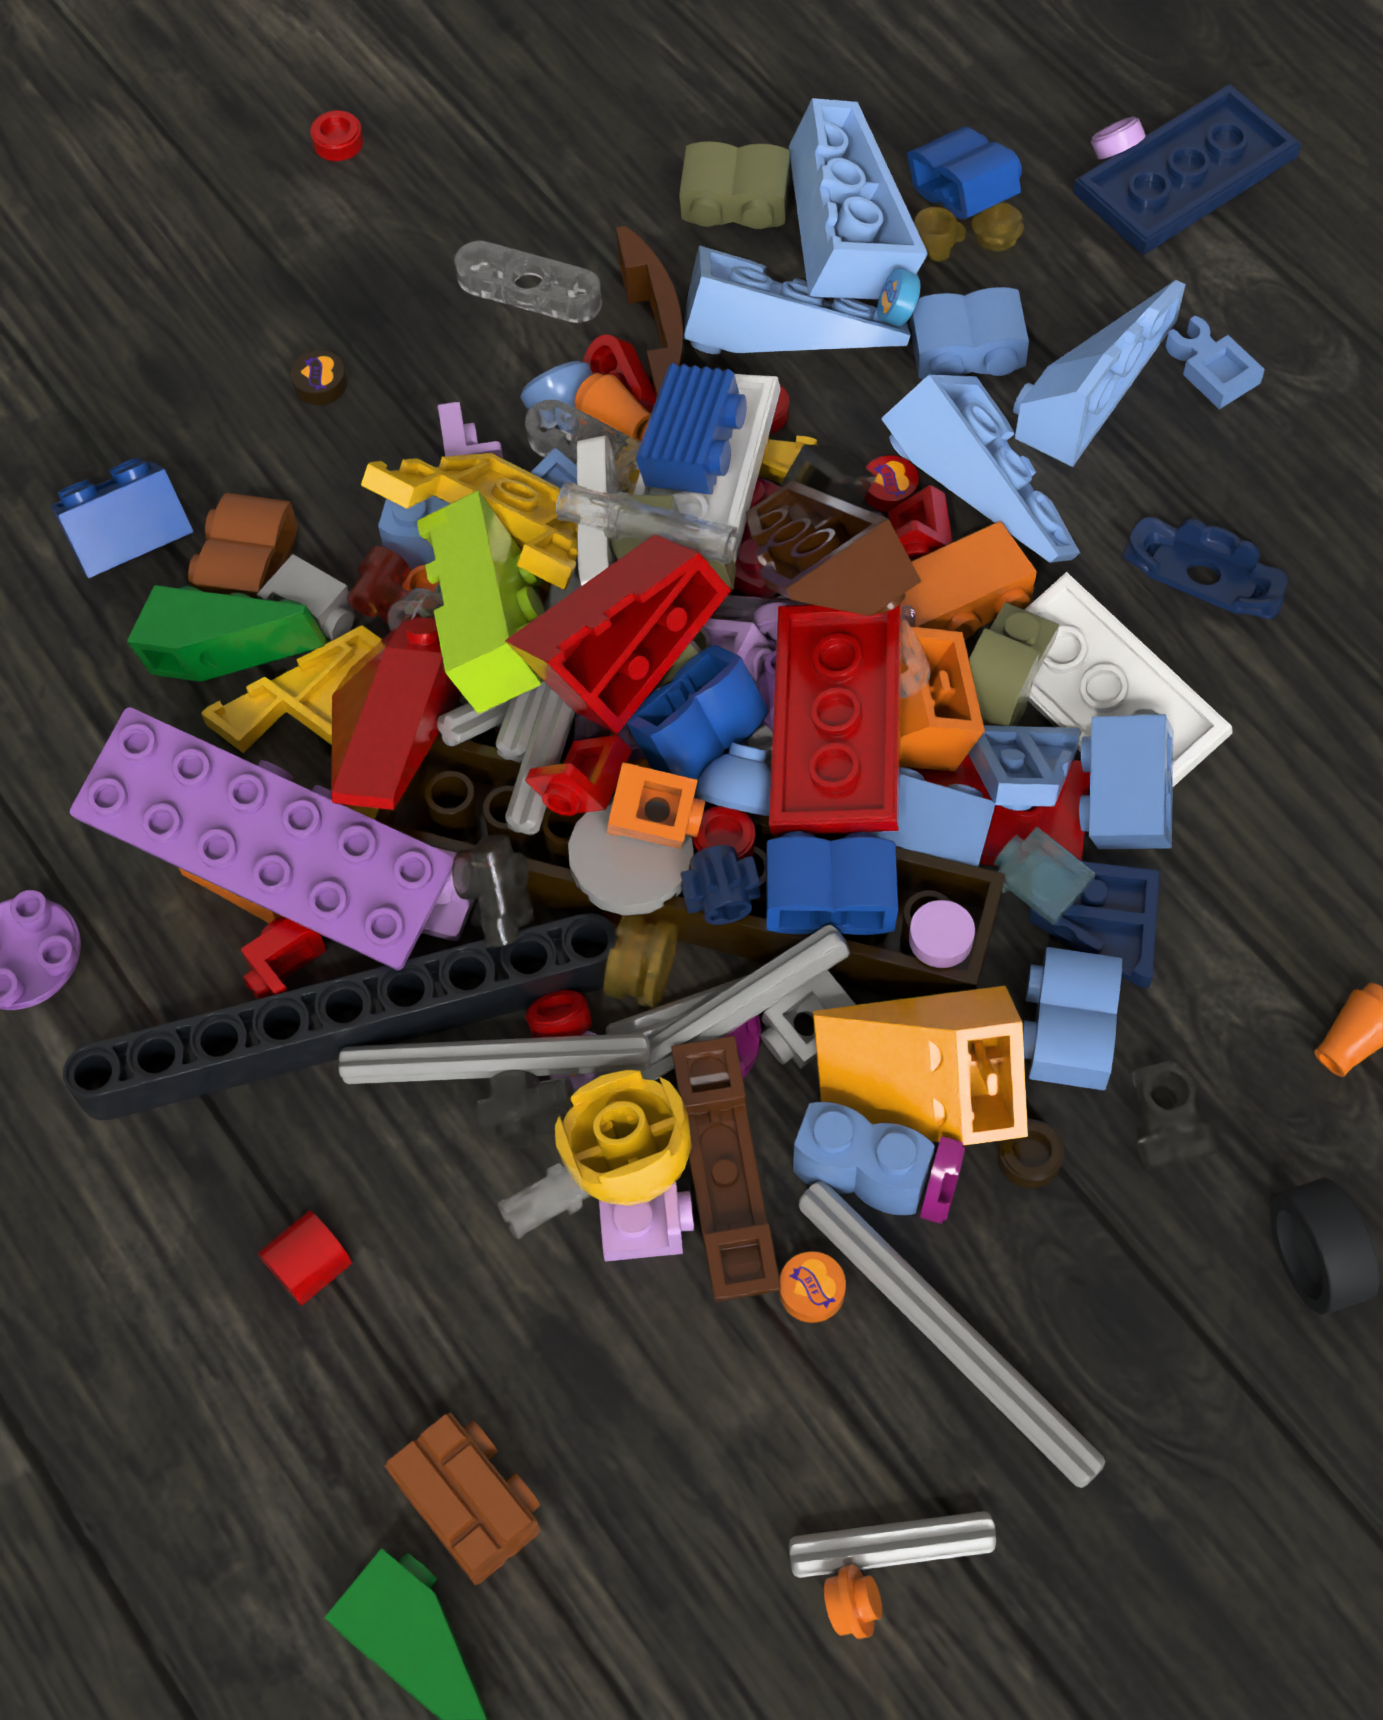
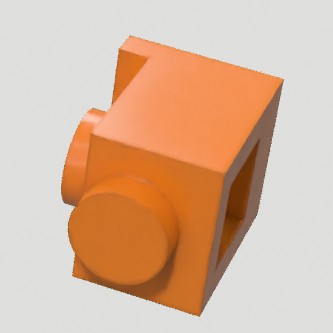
(639, 787)

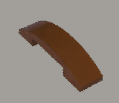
(648, 280)
(725, 1170)

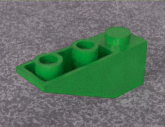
(215, 634)

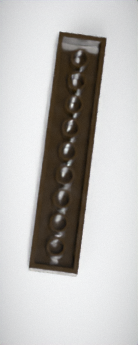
(465, 797)

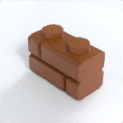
(465, 1497)

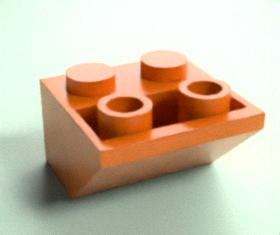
(943, 717)

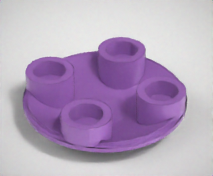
(36, 949)

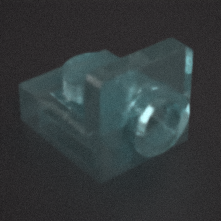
(1043, 874)

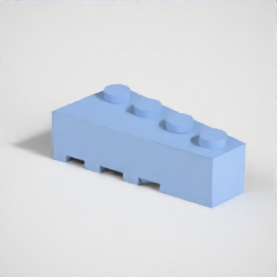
(848, 205)

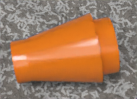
(612, 404)
(1355, 1031)

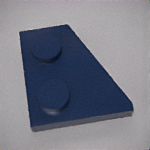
(1113, 919)

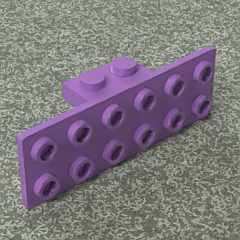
(264, 837)

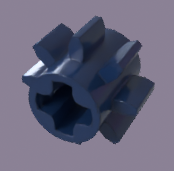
(720, 884)

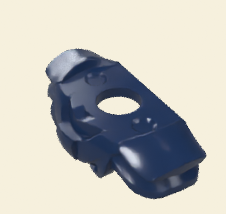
(1243, 582)

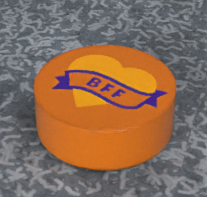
(812, 1287)

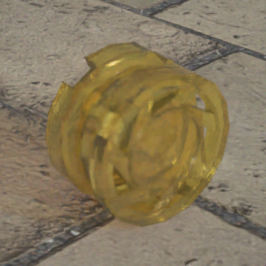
(641, 960)

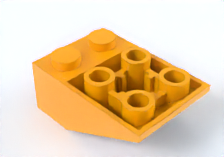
(928, 1064)

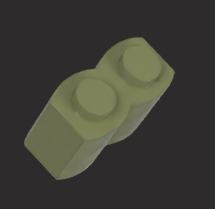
(735, 184)

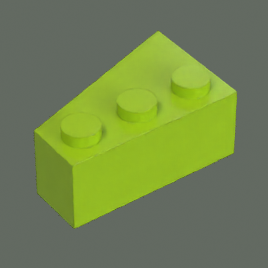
(482, 599)

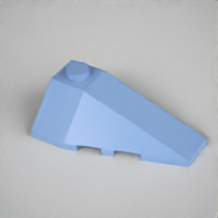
(745, 312)
(1088, 382)
(961, 441)

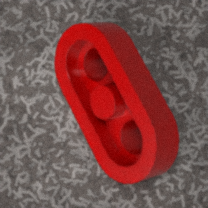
(618, 358)

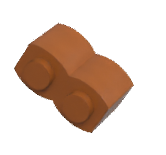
(244, 545)

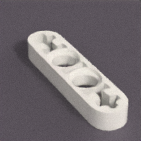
(596, 472)

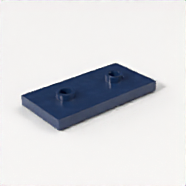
(1186, 169)

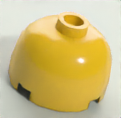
(625, 1138)

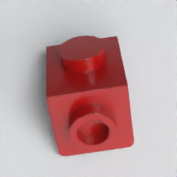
(922, 522)
(584, 779)
(278, 954)

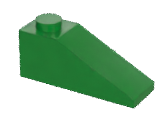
(408, 1635)

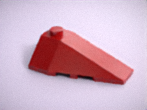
(388, 715)

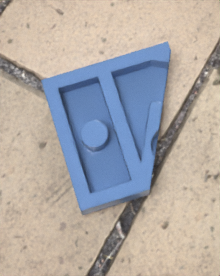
(1024, 763)

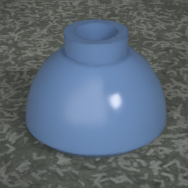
(556, 384)
(738, 780)

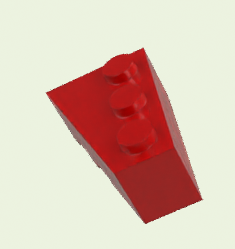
(622, 630)

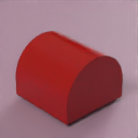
(305, 1257)

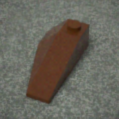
(829, 552)

